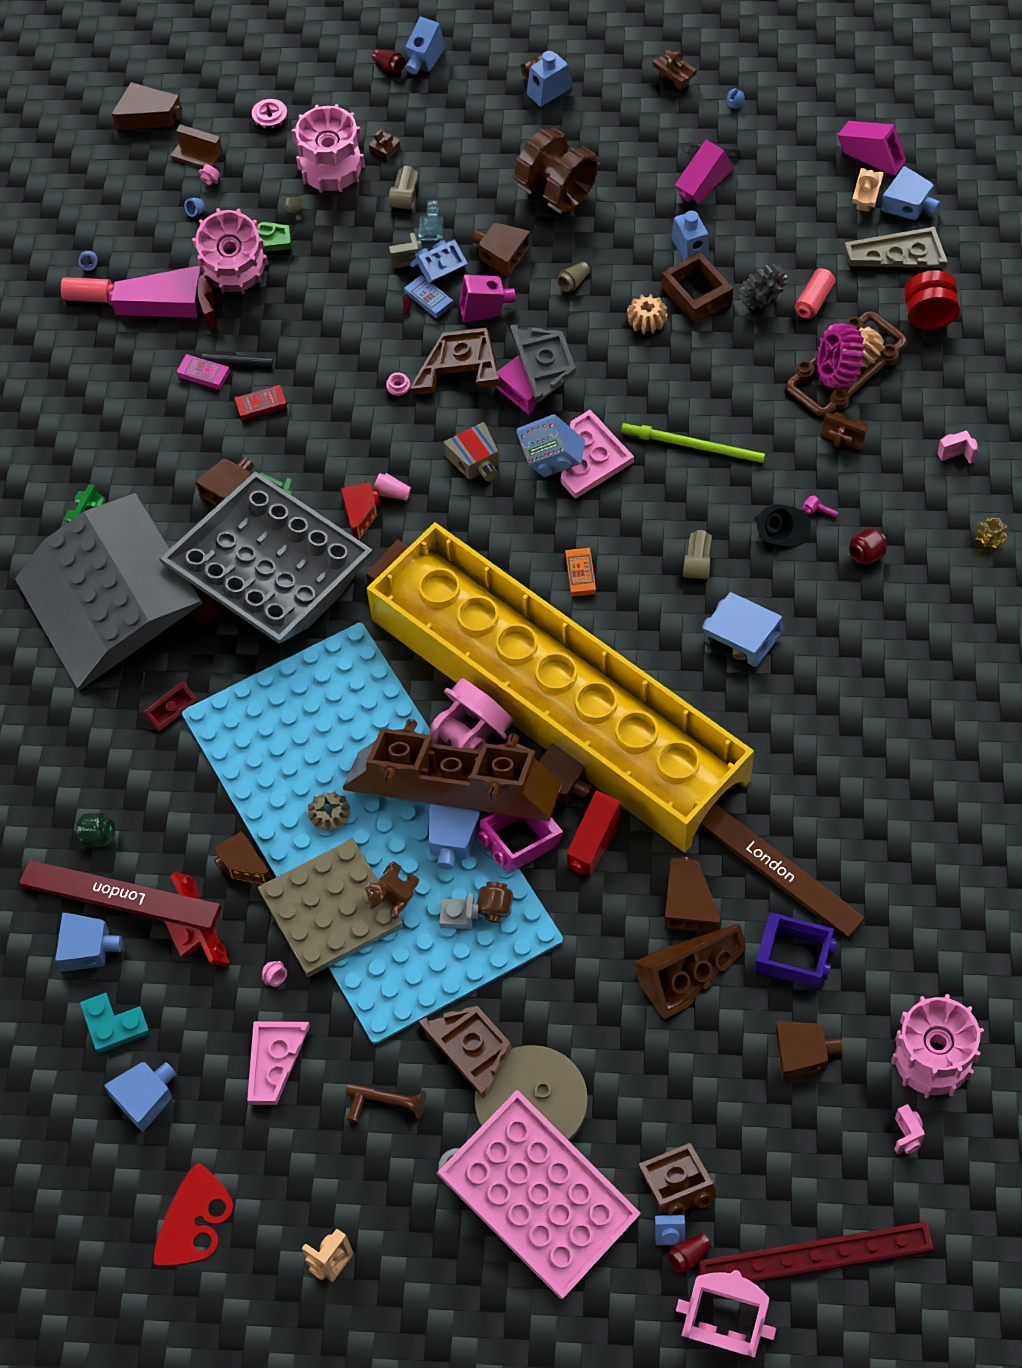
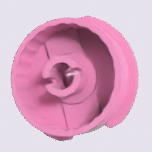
(472, 701)

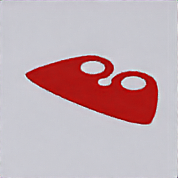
(179, 1229)

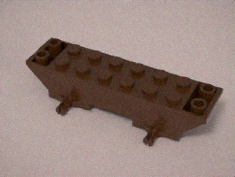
(486, 780)

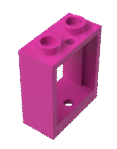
(547, 831)

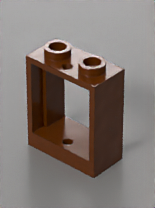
(707, 304)

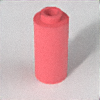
(86, 289)
(815, 293)

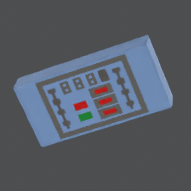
(428, 296)

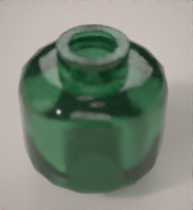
(94, 830)

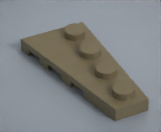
(901, 249)

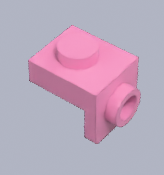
(956, 445)
(912, 1128)

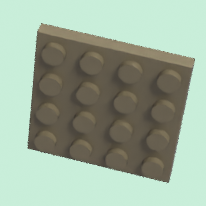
(326, 908)

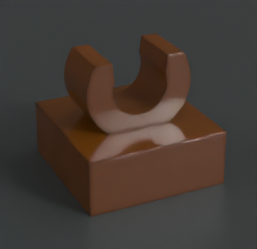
(384, 145)

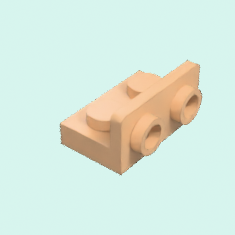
(331, 1259)

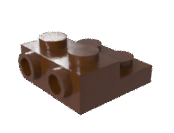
(678, 1181)

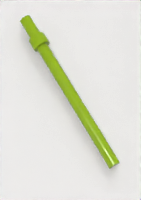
(647, 433)

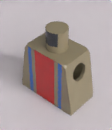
(473, 452)

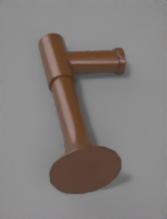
(360, 1093)

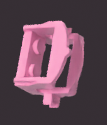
(734, 1287)

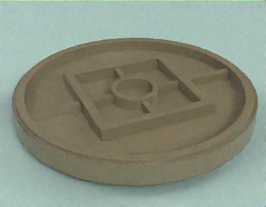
(546, 1081)

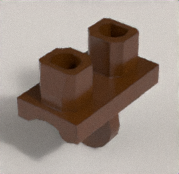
(674, 67)
(844, 431)

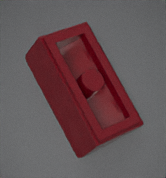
(169, 706)

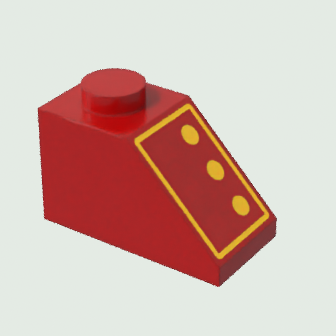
(360, 507)

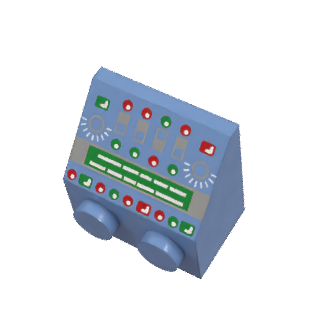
(551, 445)

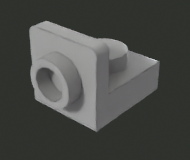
(458, 913)

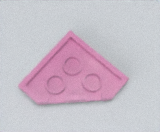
(601, 456)

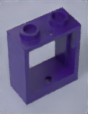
(799, 929)

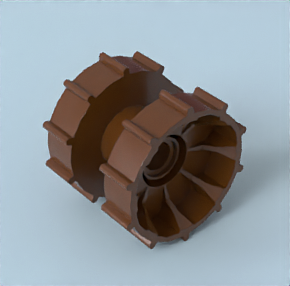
(549, 166)

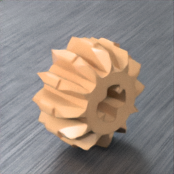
(647, 314)
(873, 345)

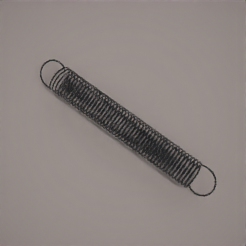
(727, 151)

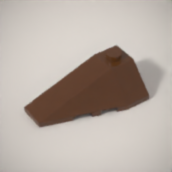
(682, 970)

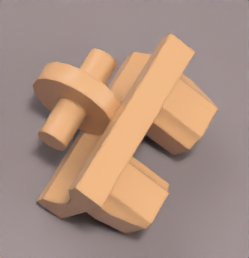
(867, 189)

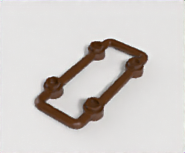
(840, 397)

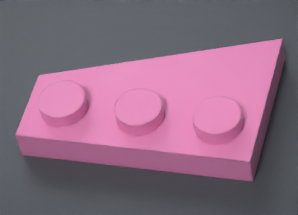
(272, 1058)

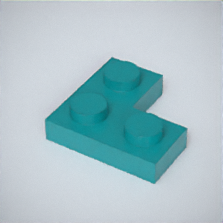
(111, 1030)

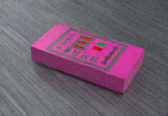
(203, 372)

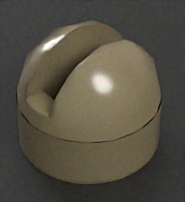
(293, 204)

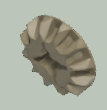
(321, 819)

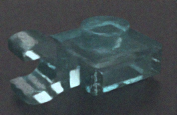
(431, 225)

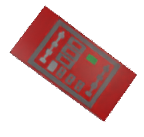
(260, 402)

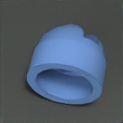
(738, 100)
(194, 206)
(84, 262)

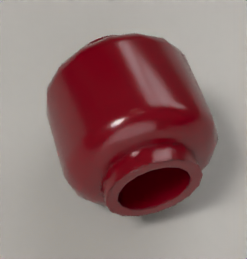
(868, 546)

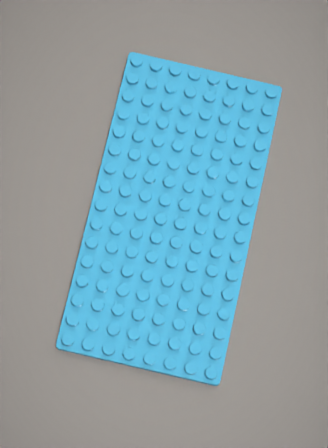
(297, 735)

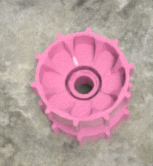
(328, 148)
(224, 232)
(942, 1023)

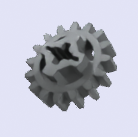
(763, 286)

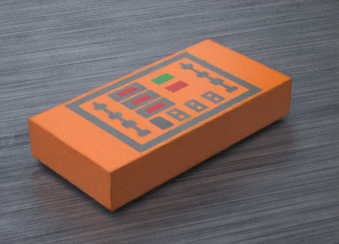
(580, 572)

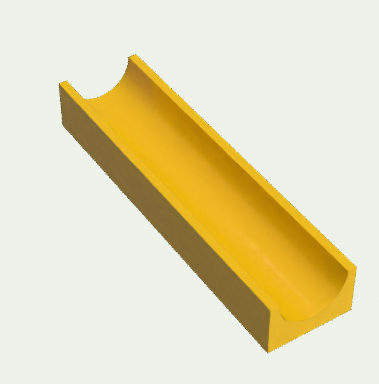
(559, 683)

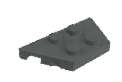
(544, 359)

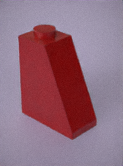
(594, 833)

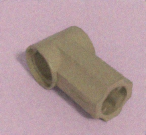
(403, 192)
(698, 561)

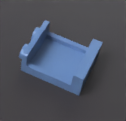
(744, 627)

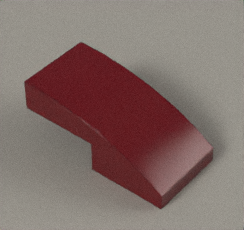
(206, 301)

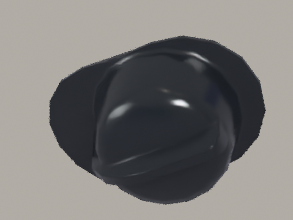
(783, 525)

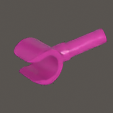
(814, 503)

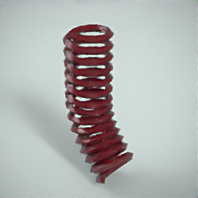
(406, 303)

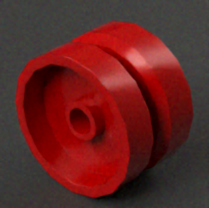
(932, 299)

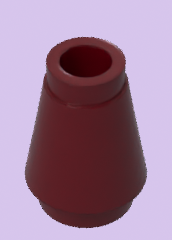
(389, 60)
(688, 1253)

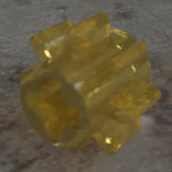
(992, 532)

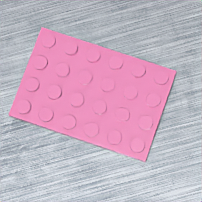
(538, 1194)

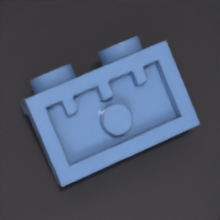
(440, 260)

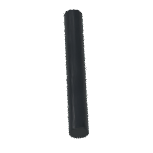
(238, 360)

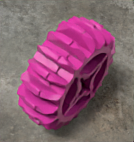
(840, 356)

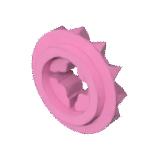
(276, 108)

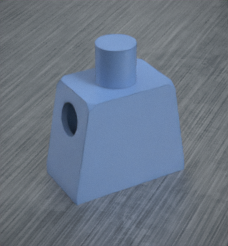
(424, 46)
(548, 78)
(909, 195)
(686, 232)
(452, 833)
(84, 943)
(142, 1092)

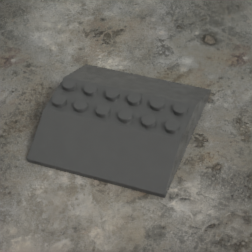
(268, 558)
(104, 588)

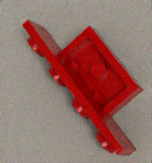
(190, 939)

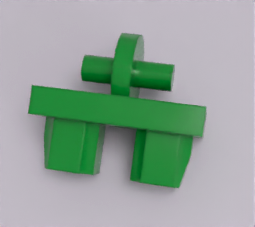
(85, 500)

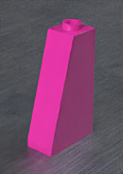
(158, 294)

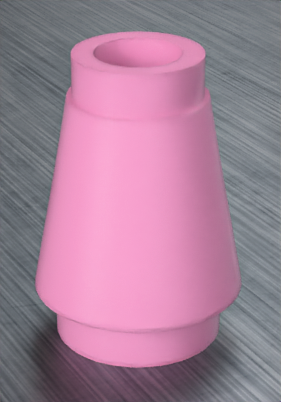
(391, 487)

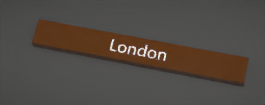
(782, 871)

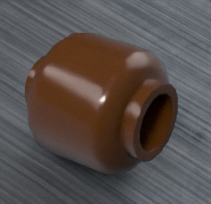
(494, 901)

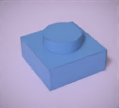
(669, 1229)

